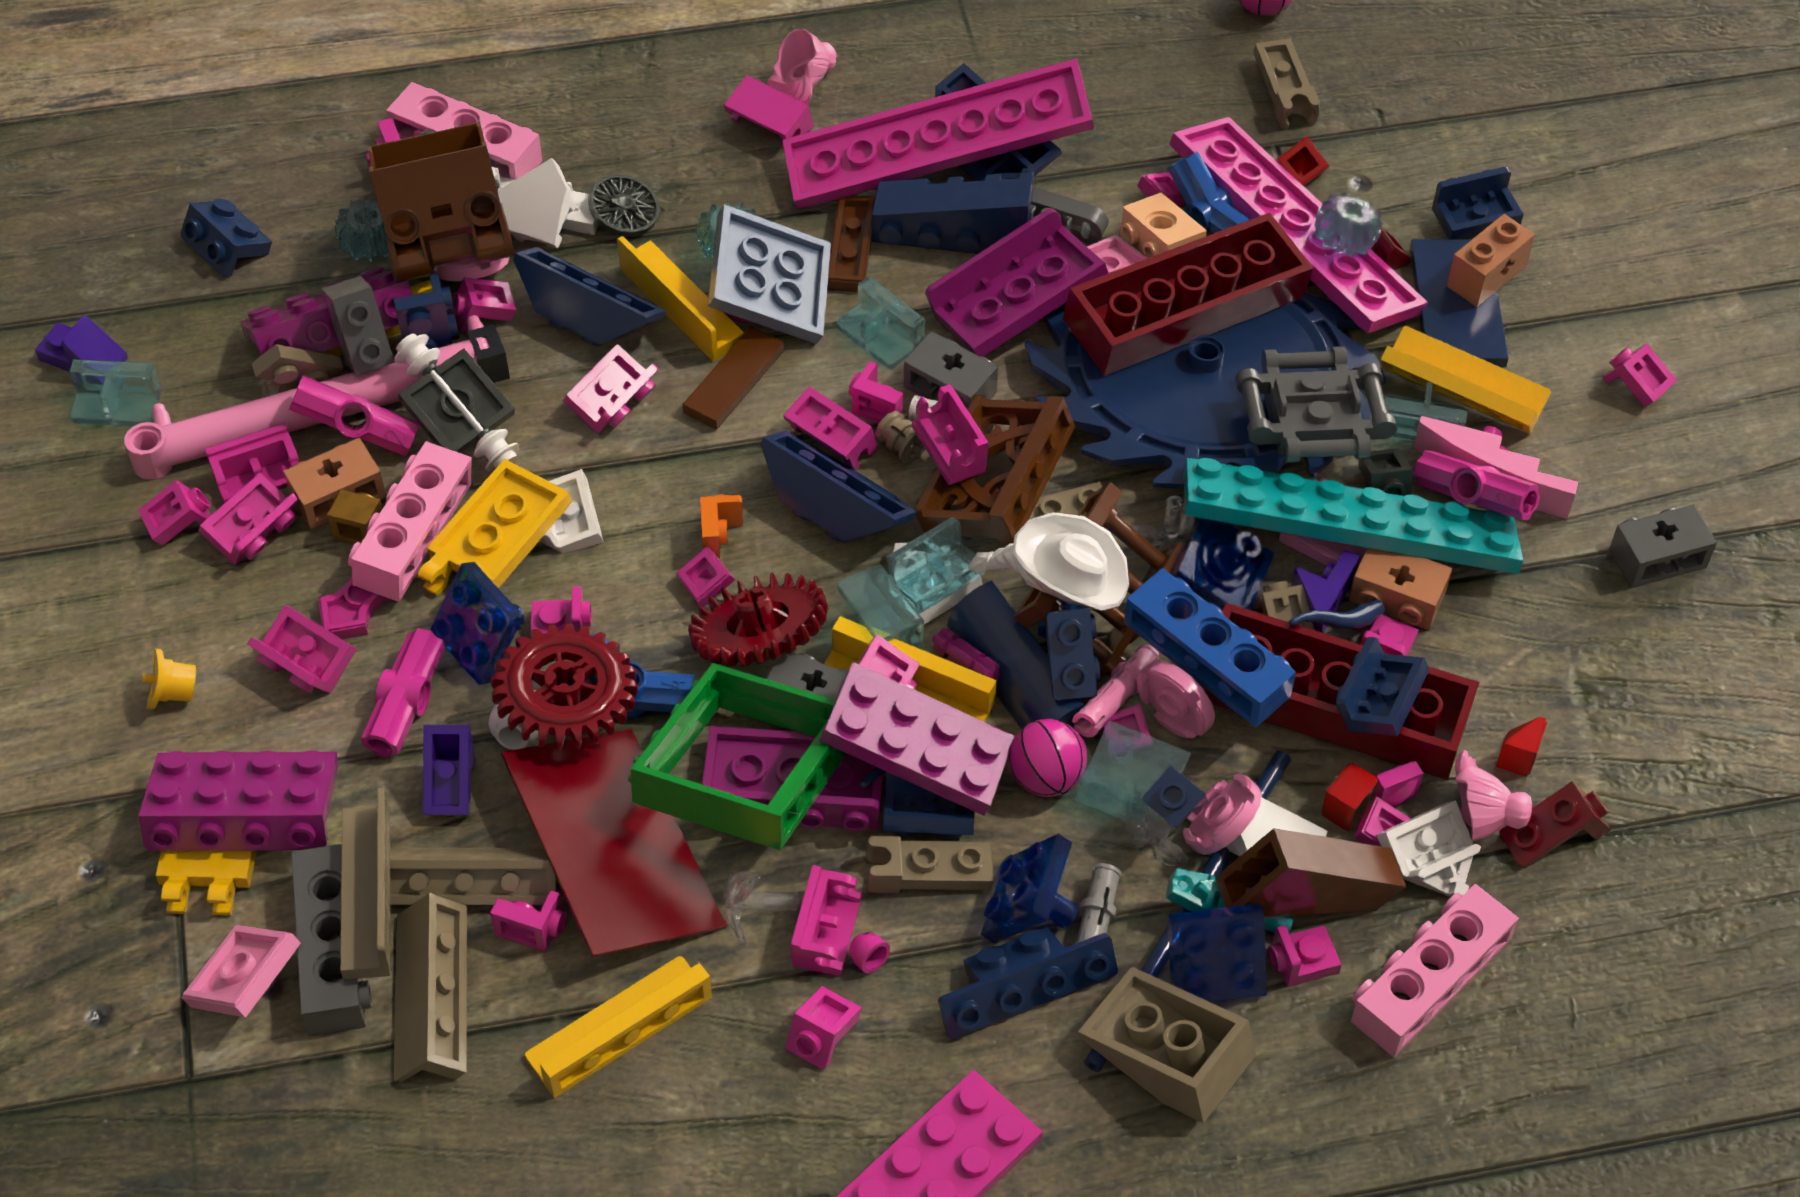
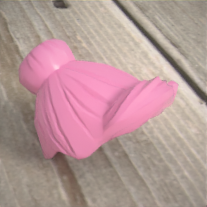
(801, 64)
(1487, 802)

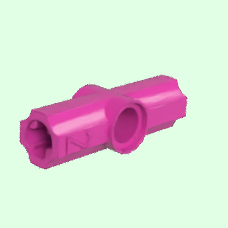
(328, 404)
(1494, 492)
(403, 693)

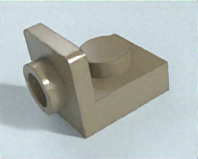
(1283, 602)

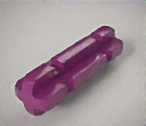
(964, 654)

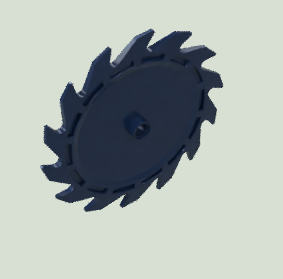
(1188, 396)

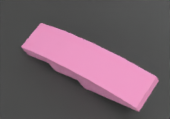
(1483, 449)

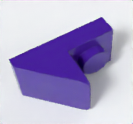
(81, 342)
(1331, 588)
(447, 769)

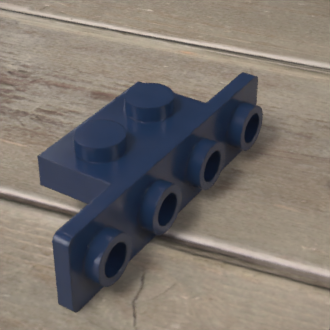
(1024, 976)

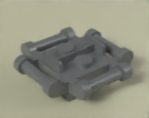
(1315, 409)

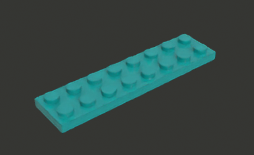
(1351, 515)

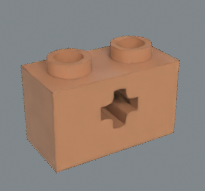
(1490, 260)
(322, 478)
(1404, 584)

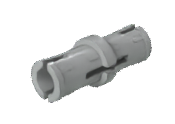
(1098, 907)

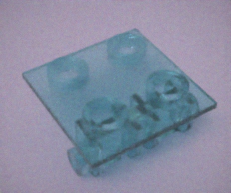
(1124, 770)

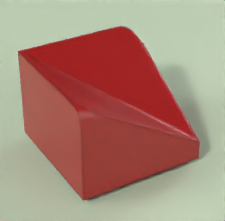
(1303, 161)
(1522, 746)
(1347, 794)

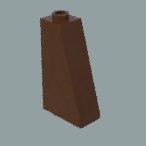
(1310, 875)

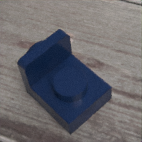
(1175, 797)

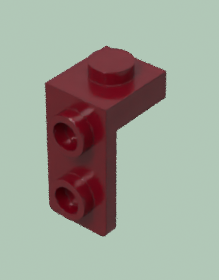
(1555, 822)

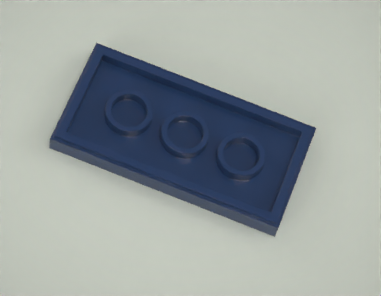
(1449, 315)

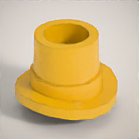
(169, 680)

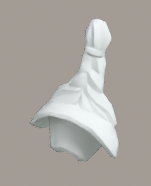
(1064, 559)

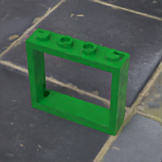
(719, 810)

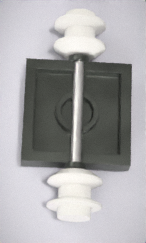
(456, 402)

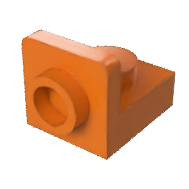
(718, 514)

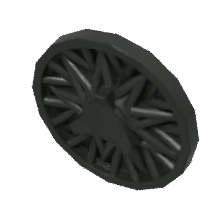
(623, 205)

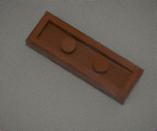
(850, 243)
(733, 377)

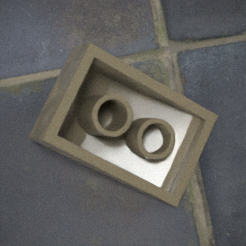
(1171, 1042)

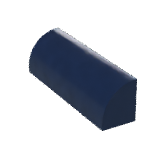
(1025, 684)

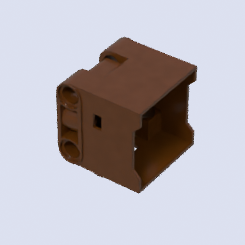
(437, 199)

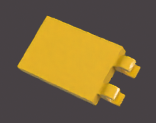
(495, 526)
(213, 869)

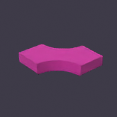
(349, 610)

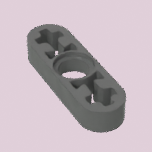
(1087, 220)

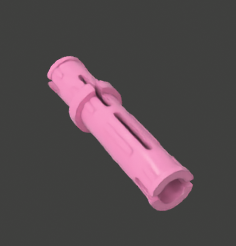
(1115, 692)

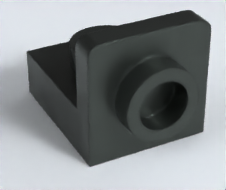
(1387, 472)

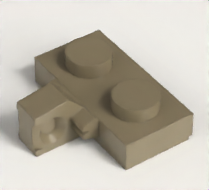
(284, 367)

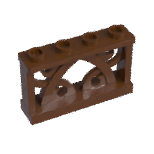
(1041, 440)

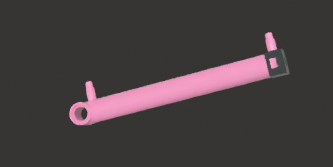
(162, 444)

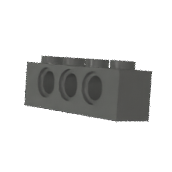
(324, 1004)

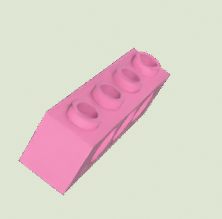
(509, 146)
(410, 521)
(1397, 1021)

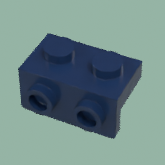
(1474, 202)
(222, 234)
(428, 315)
(1071, 653)
(1380, 690)
(916, 810)

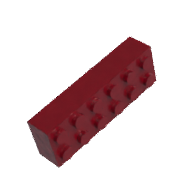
(1186, 293)
(1322, 666)

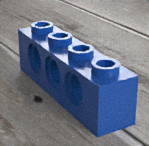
(1218, 668)

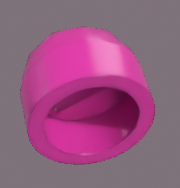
(869, 951)

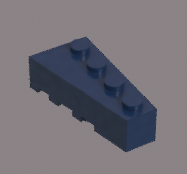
(951, 213)

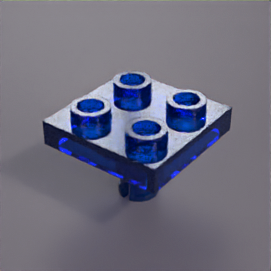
(1223, 564)
(476, 622)
(1028, 891)
(1218, 952)

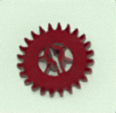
(786, 611)
(560, 703)

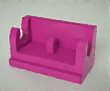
(769, 109)
(831, 426)
(951, 436)
(243, 458)
(825, 922)

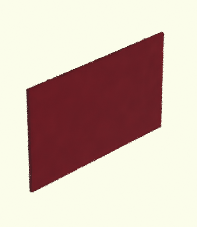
(614, 860)

